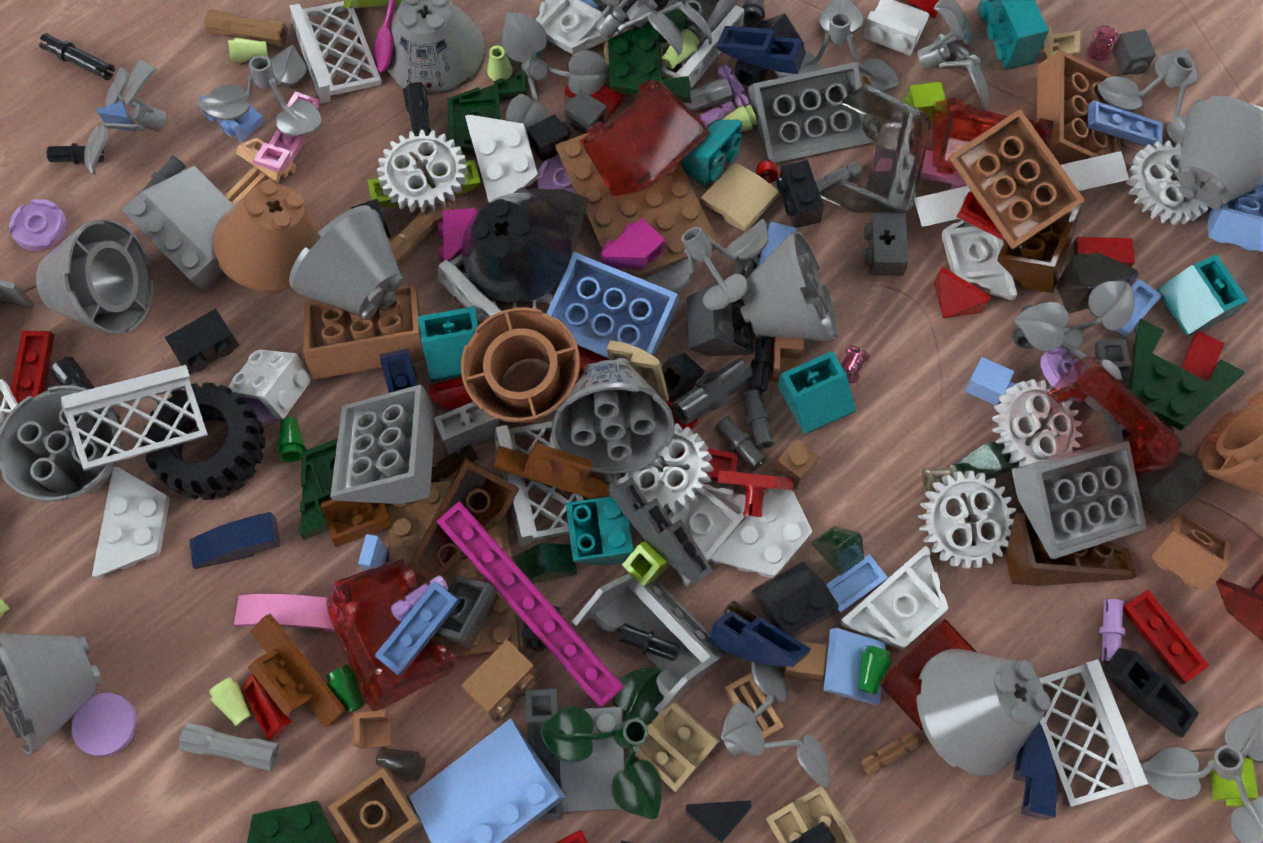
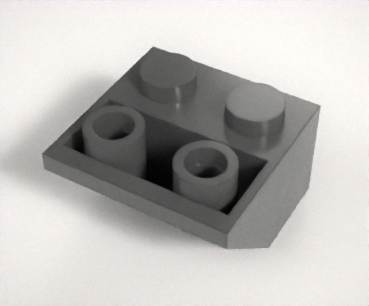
(717, 331)

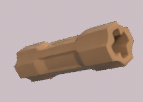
(263, 30)
(416, 230)

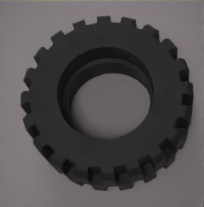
(229, 465)

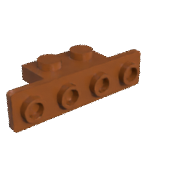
(554, 469)
(290, 676)

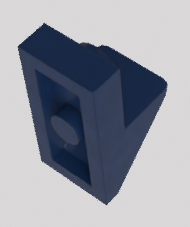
(398, 370)

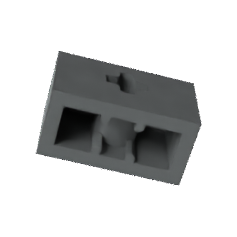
(887, 244)

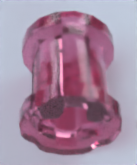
(1103, 40)
(853, 362)

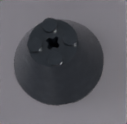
(517, 248)

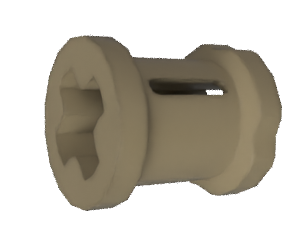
(931, 476)

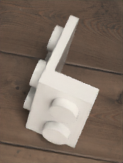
(895, 26)
(274, 379)

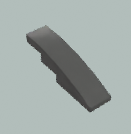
(667, 538)

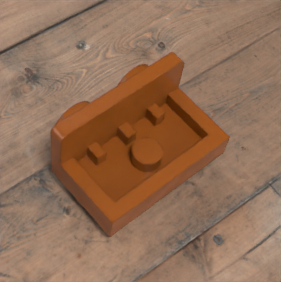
(354, 520)

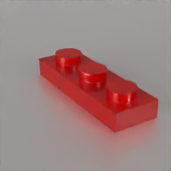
(31, 364)
(1165, 637)

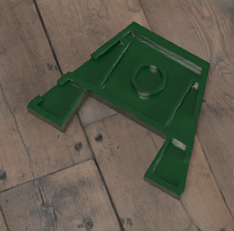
(637, 58)
(481, 103)
(1170, 389)
(316, 487)
(292, 825)

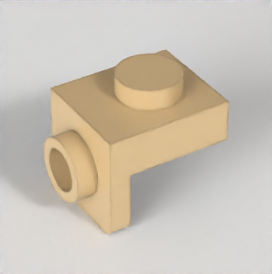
(1068, 42)

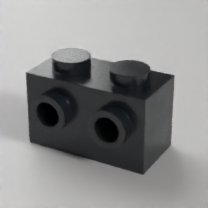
(800, 194)
(202, 341)

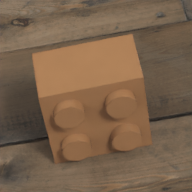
(501, 681)
(376, 811)

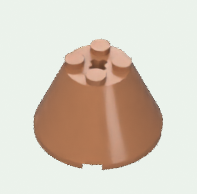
(264, 237)

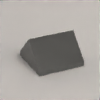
(471, 613)

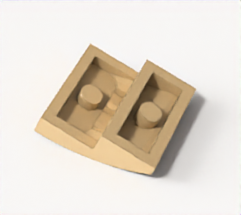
(740, 196)
(643, 362)
(676, 745)
(805, 814)

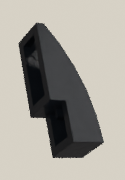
(1150, 691)

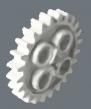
(399, 182)
(1157, 186)
(1054, 431)
(668, 470)
(942, 525)

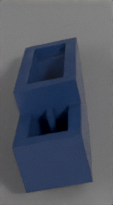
(762, 48)
(235, 540)
(757, 641)
(1036, 769)

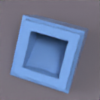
(116, 114)

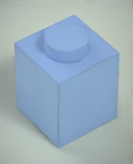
(989, 381)

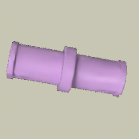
(1112, 628)

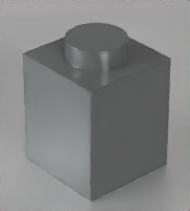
(1133, 52)
(584, 112)

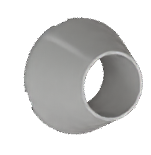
(98, 278)

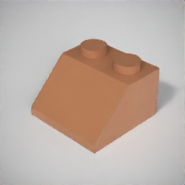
(1192, 552)

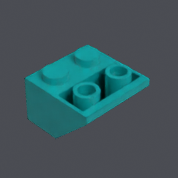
(711, 155)
(1202, 295)
(444, 340)
(817, 392)
(598, 532)

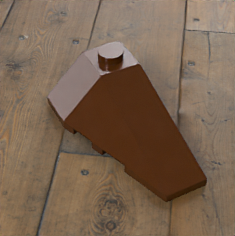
(1041, 258)
(484, 496)
(1031, 564)

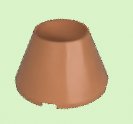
(507, 340)
(1235, 447)

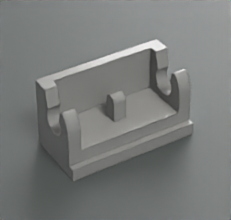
(466, 427)

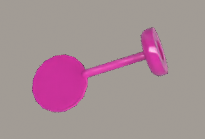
(384, 41)

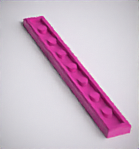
(530, 604)

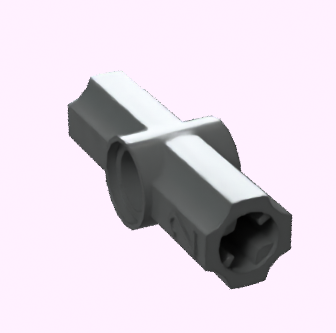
(712, 391)

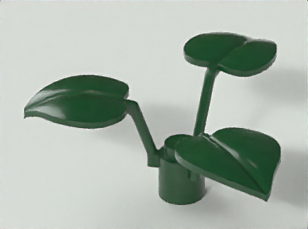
(570, 739)

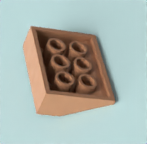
(1063, 96)
(1016, 179)
(346, 343)

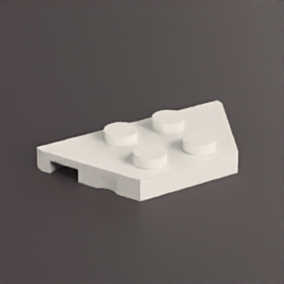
(571, 24)
(502, 155)
(974, 258)
(711, 519)
(130, 524)
(767, 541)
(901, 605)

